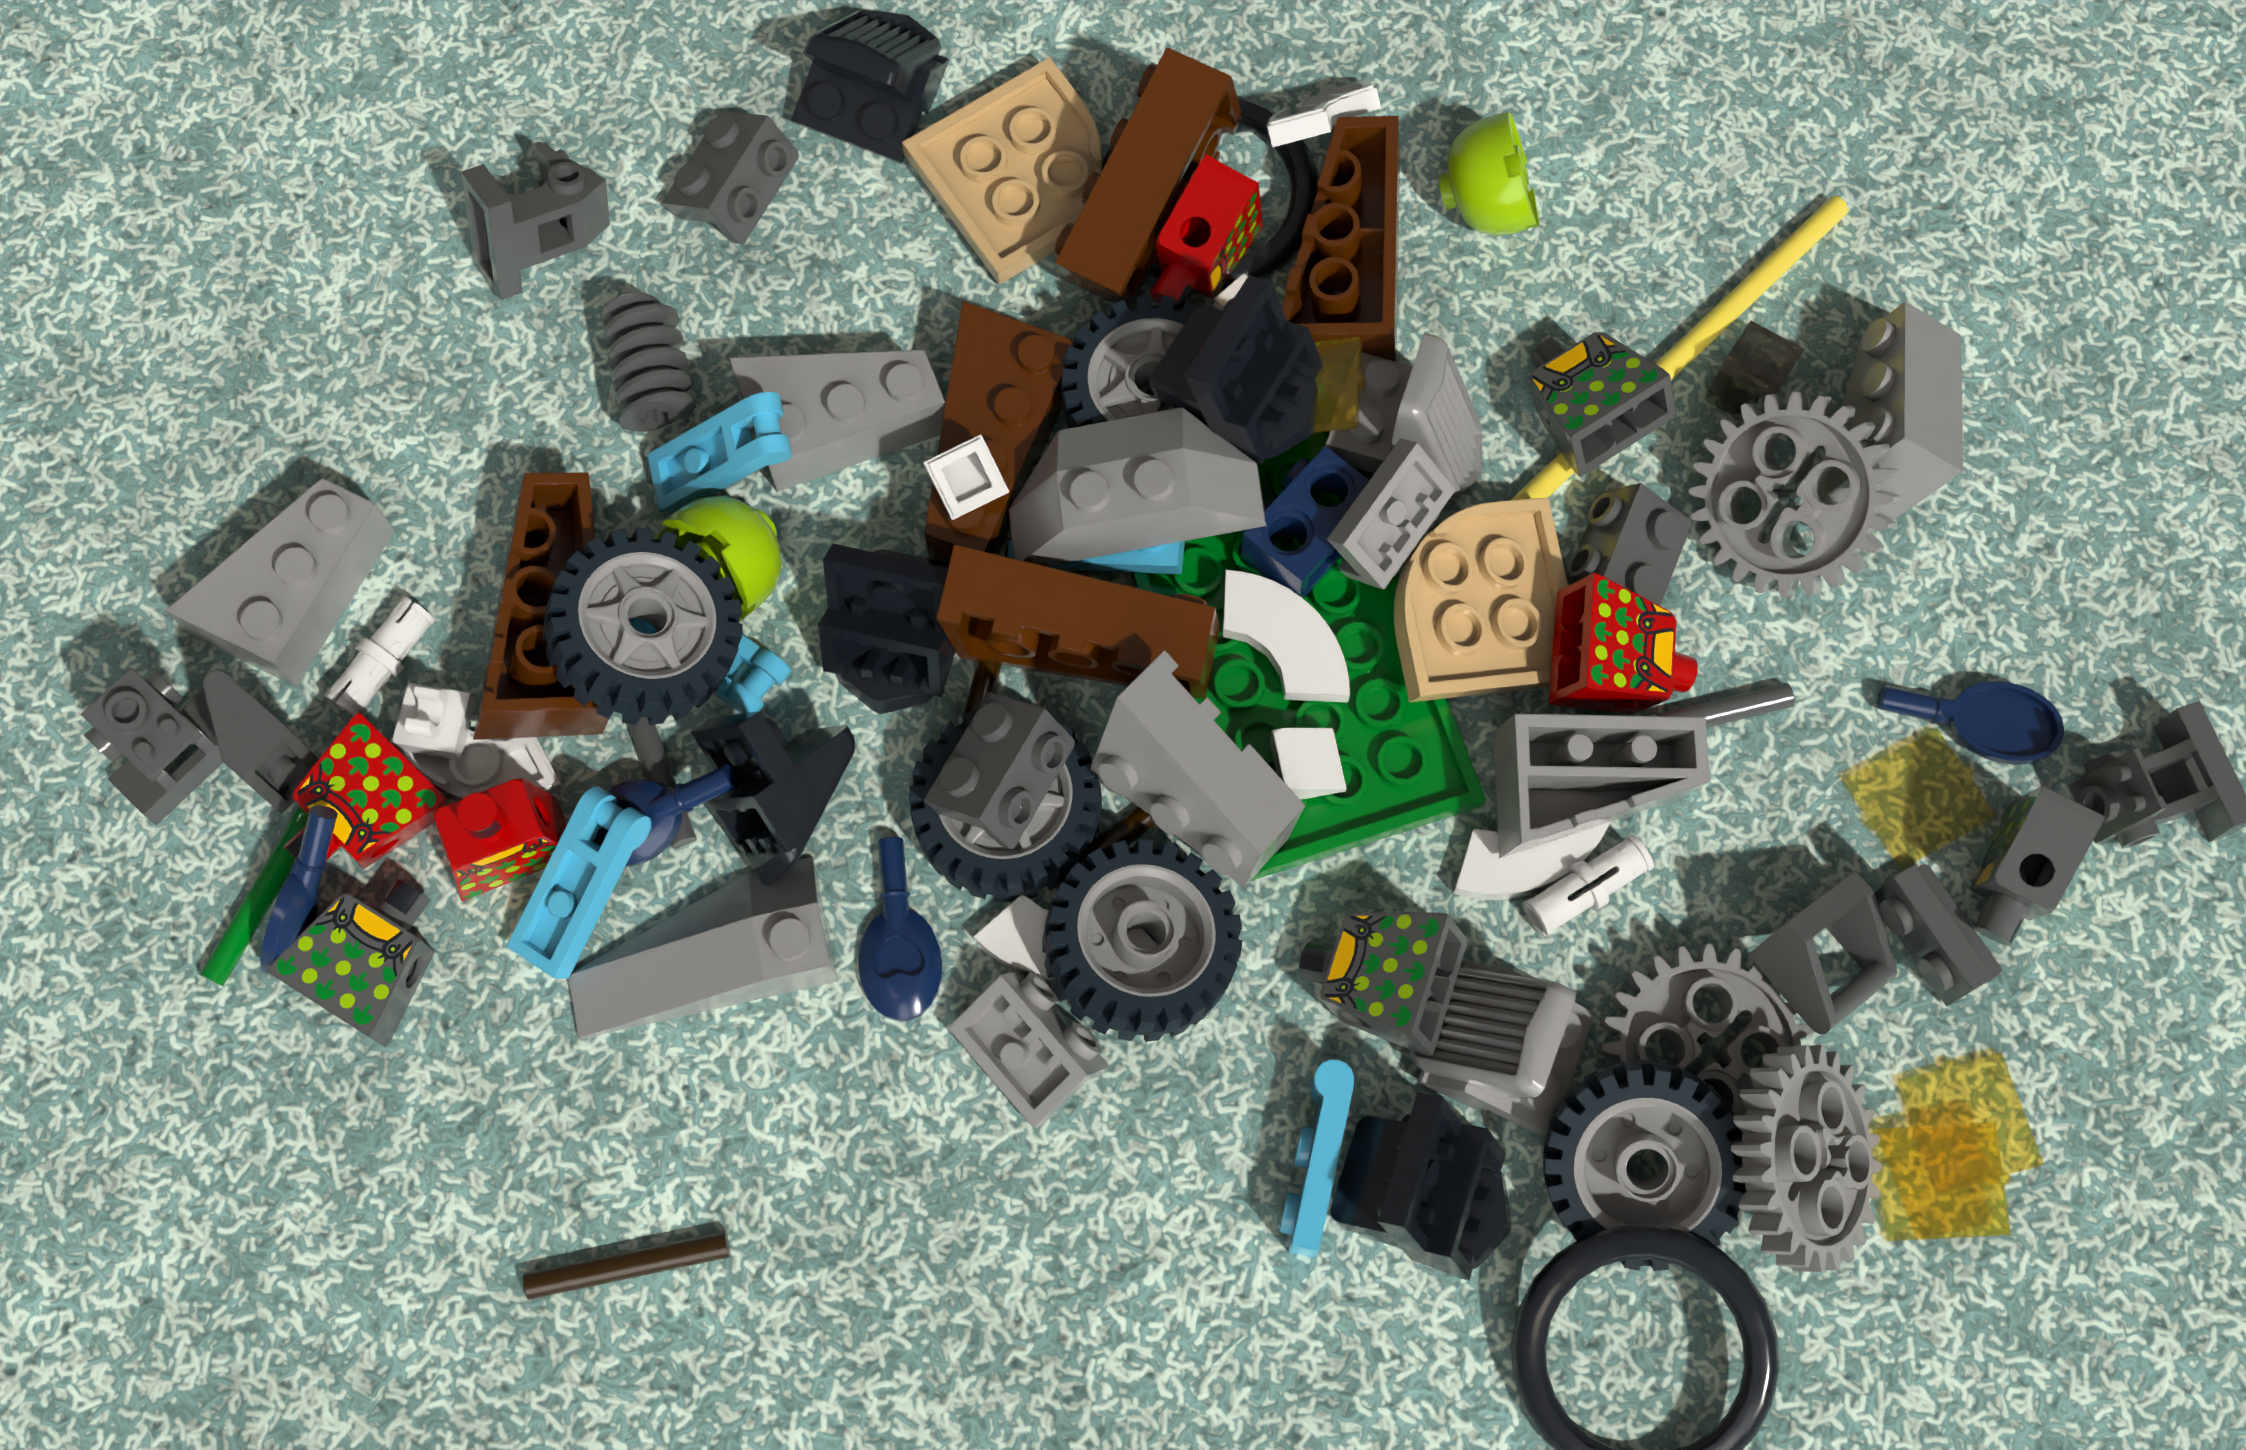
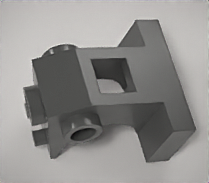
(506, 227)
(142, 723)
(2188, 774)

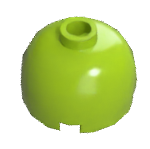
(1490, 178)
(738, 539)

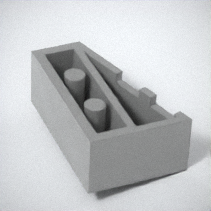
(1912, 391)
(845, 406)
(288, 582)
(1589, 770)
(1192, 776)

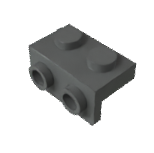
(732, 174)
(1631, 541)
(1001, 768)
(1936, 933)

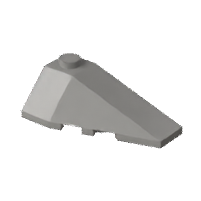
(711, 955)

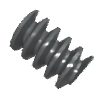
(646, 362)

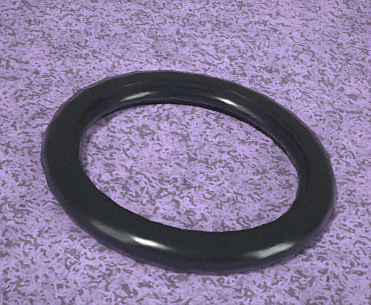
(1303, 188)
(1665, 1245)

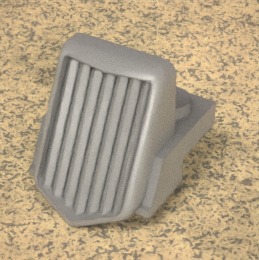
(1419, 405)
(1507, 1045)

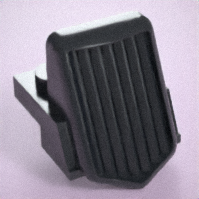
(870, 81)
(1244, 372)
(885, 627)
(779, 787)
(1426, 1187)

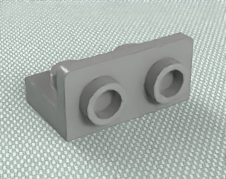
(1390, 515)
(1029, 1044)

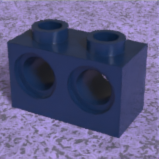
(1299, 516)

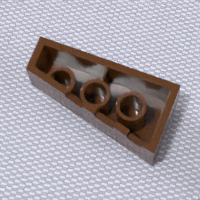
(1150, 165)
(1351, 241)
(1009, 392)
(1072, 622)
(519, 684)

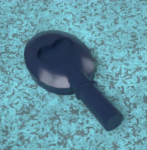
(1989, 718)
(666, 806)
(299, 896)
(899, 949)

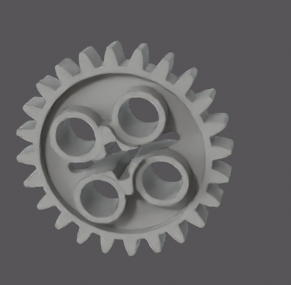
(1837, 527)
(1666, 1009)
(1806, 1158)

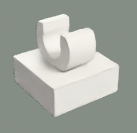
(434, 721)

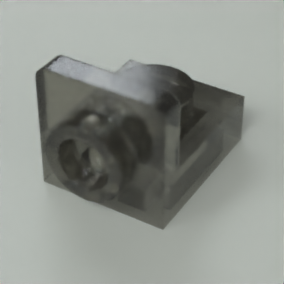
(1753, 369)

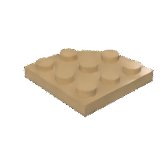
(1011, 167)
(1480, 602)

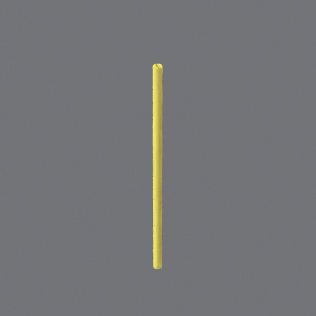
(1715, 322)

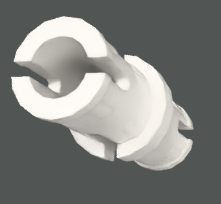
(379, 657)
(1623, 863)

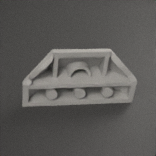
(1133, 489)

